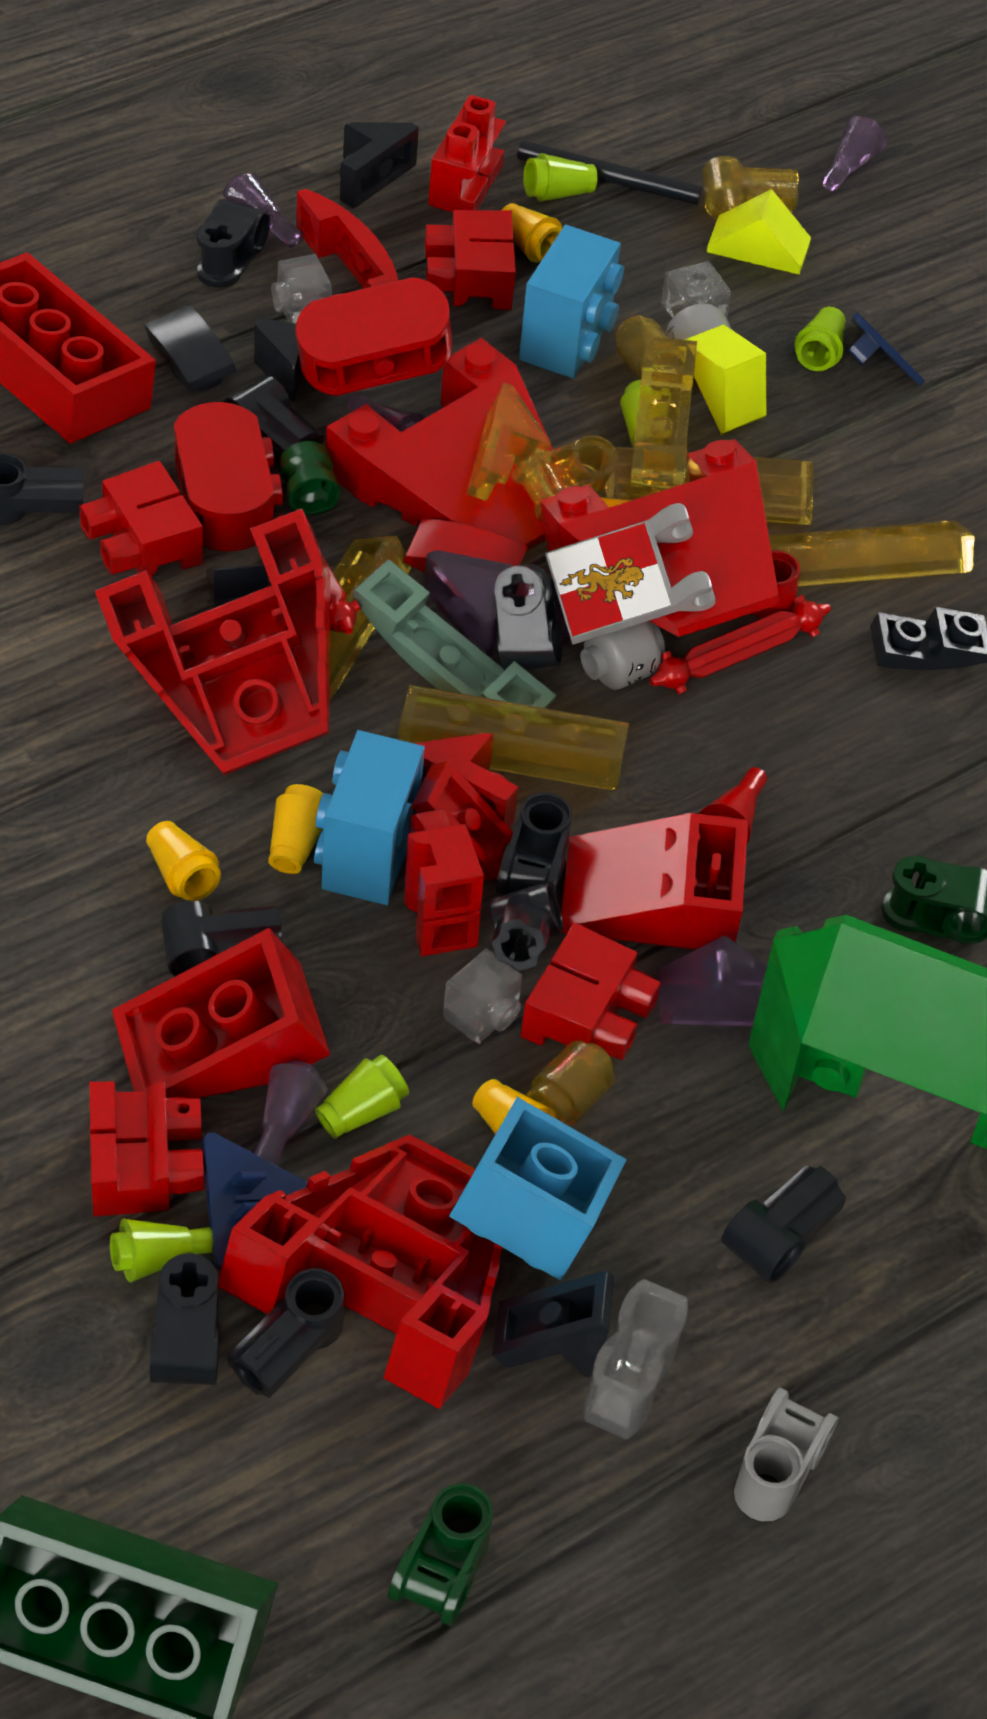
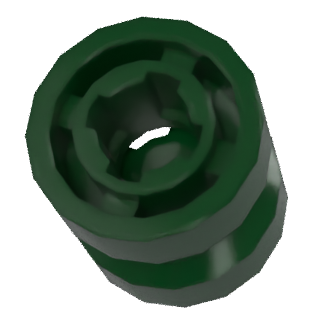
(309, 478)

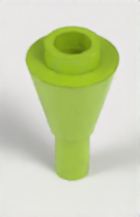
(146, 1246)

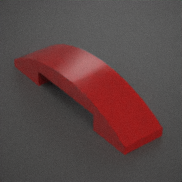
(333, 230)

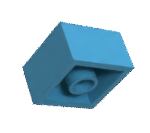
(570, 301)
(368, 816)
(538, 1189)

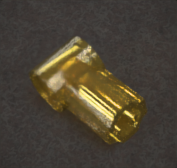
(730, 184)

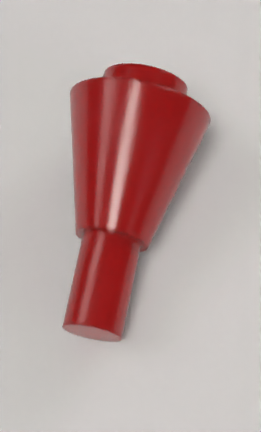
(740, 800)

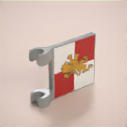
(622, 577)

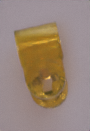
(563, 467)

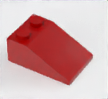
(222, 1022)

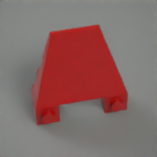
(432, 462)
(726, 542)
(246, 672)
(392, 1249)

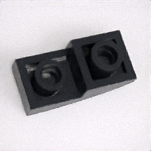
(191, 348)
(942, 642)

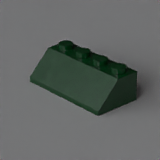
(126, 1614)

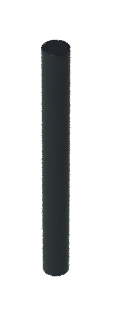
(621, 174)

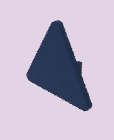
(871, 341)
(236, 1184)

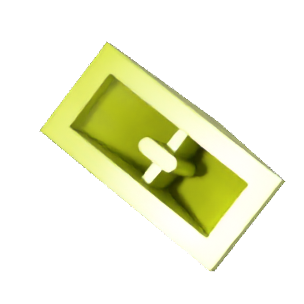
(761, 234)
(730, 377)

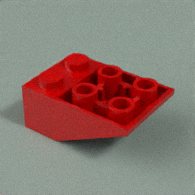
(659, 880)

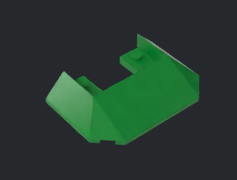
(872, 1002)

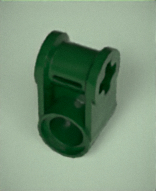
(946, 899)
(443, 1563)

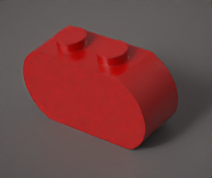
(374, 336)
(226, 473)

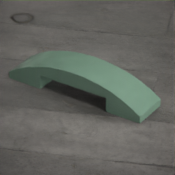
(435, 648)

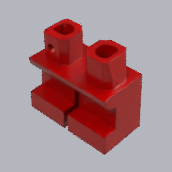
(466, 158)
(473, 256)
(147, 520)
(442, 884)
(584, 991)
(130, 1149)

